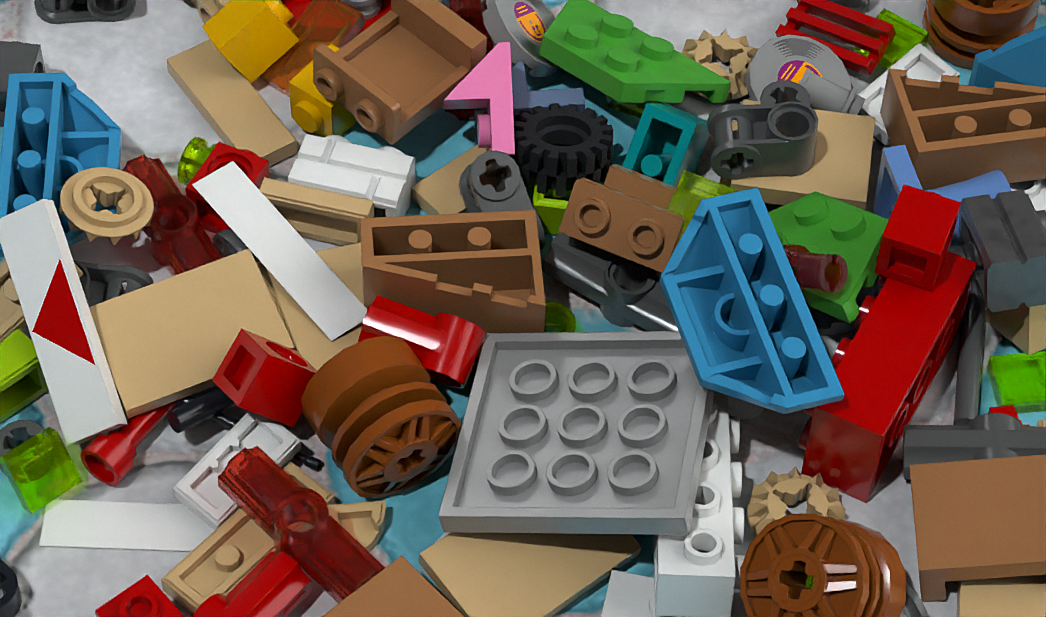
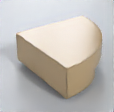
(361, 520)

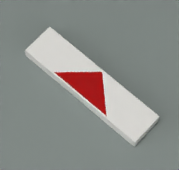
(60, 323)

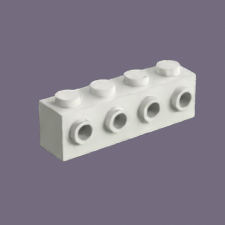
(700, 570)

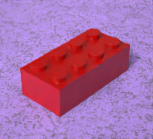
(884, 377)

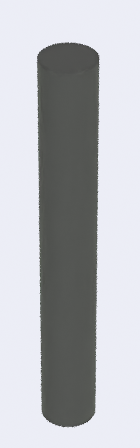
(970, 359)

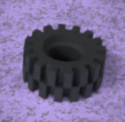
(561, 147)

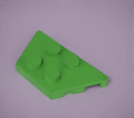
(624, 60)
(833, 228)

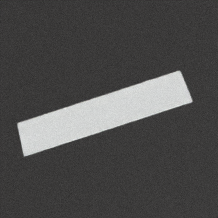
(282, 250)
(122, 526)

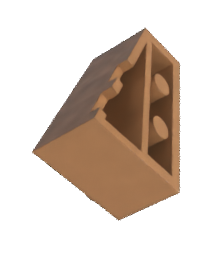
(966, 129)
(458, 265)

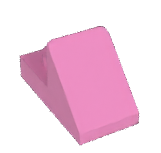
(490, 88)

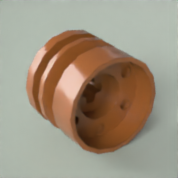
(971, 26)
(380, 416)
(851, 568)

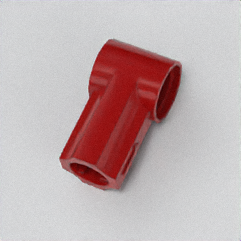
(441, 342)
(267, 591)

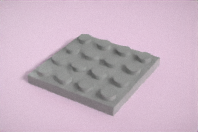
(579, 436)

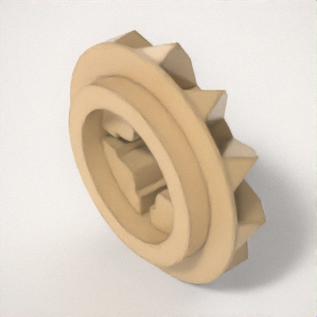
(728, 50)
(108, 188)
(771, 496)

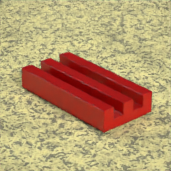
(848, 18)

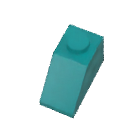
(666, 143)

